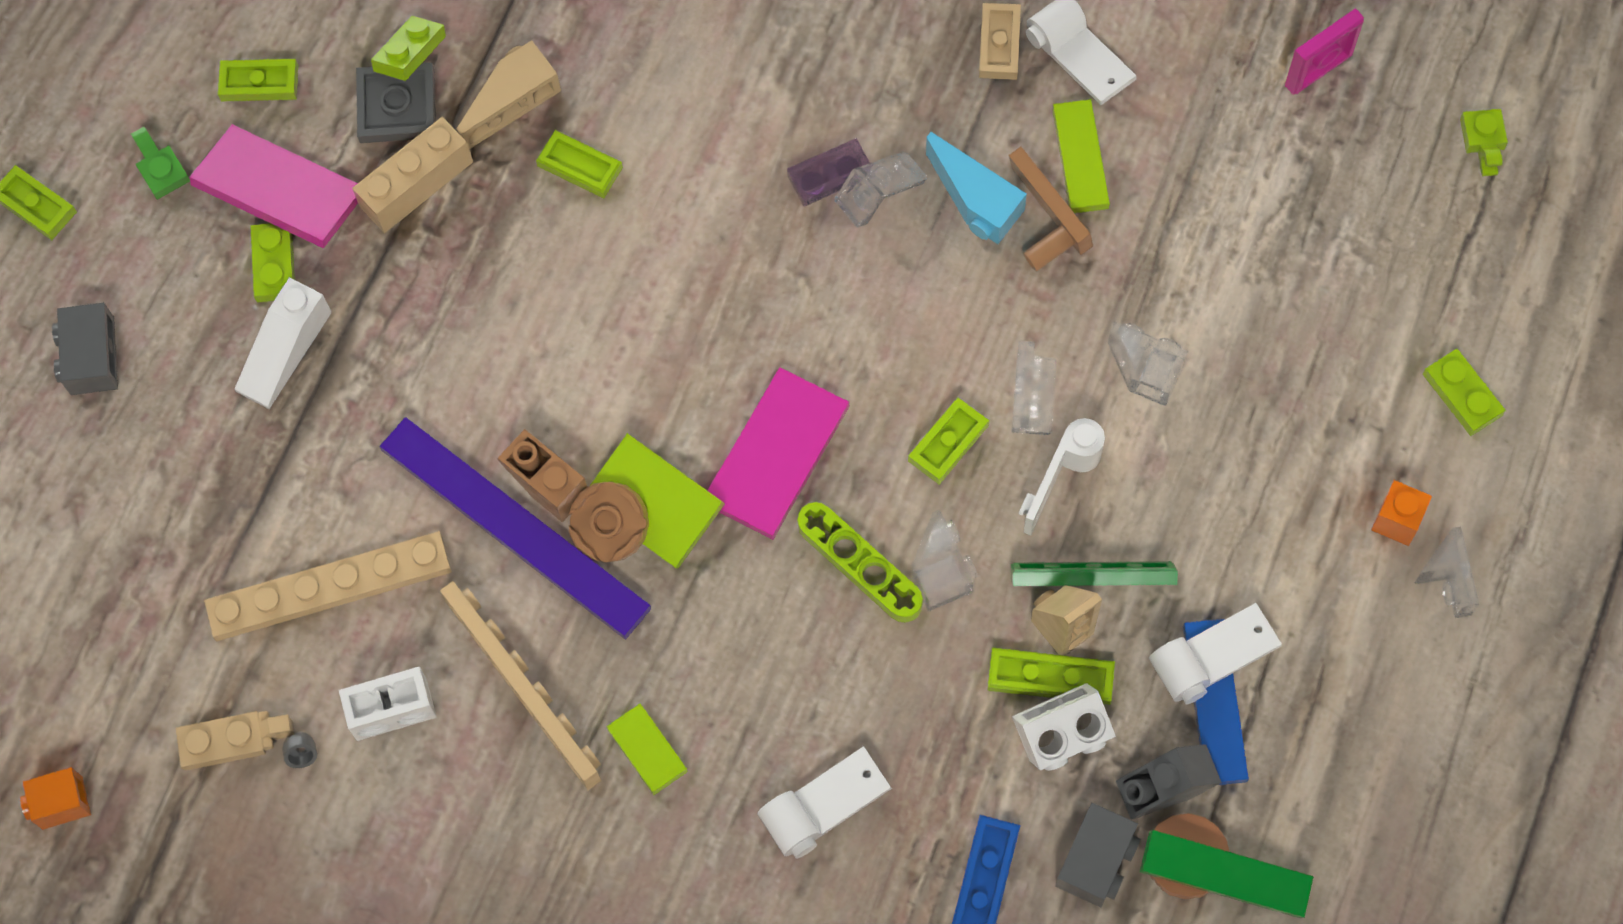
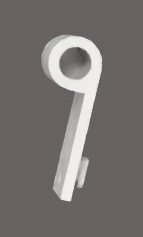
(1064, 36)
(1079, 451)
(1213, 654)
(822, 804)

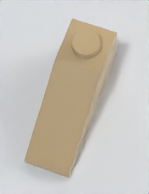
(513, 89)
(1066, 617)

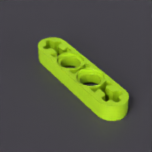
(856, 565)

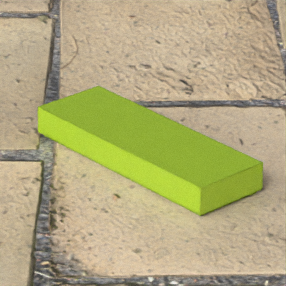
(1080, 156)
(1047, 674)

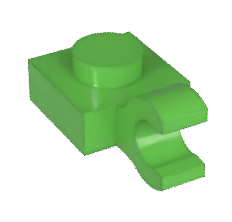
(160, 167)

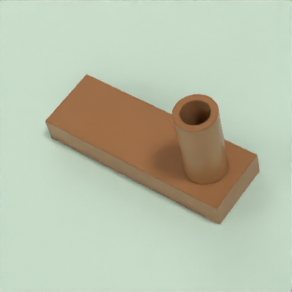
(1069, 230)

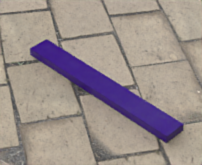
(515, 528)

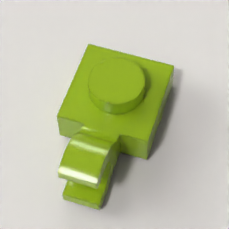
(1485, 134)

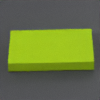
(675, 503)

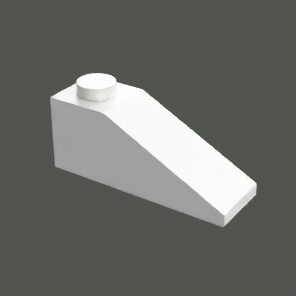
(282, 341)

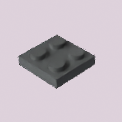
(393, 107)

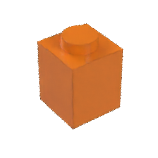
(1401, 513)
(55, 798)

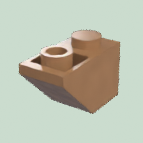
(543, 474)

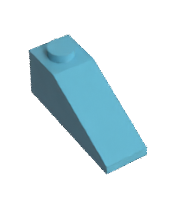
(982, 197)

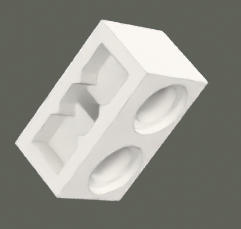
(387, 703)
(1062, 716)

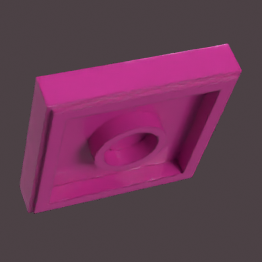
(1324, 52)

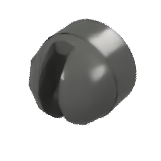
(291, 752)

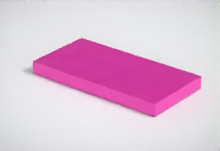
(276, 186)
(777, 452)

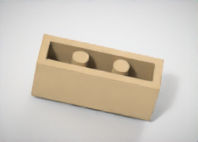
(413, 174)

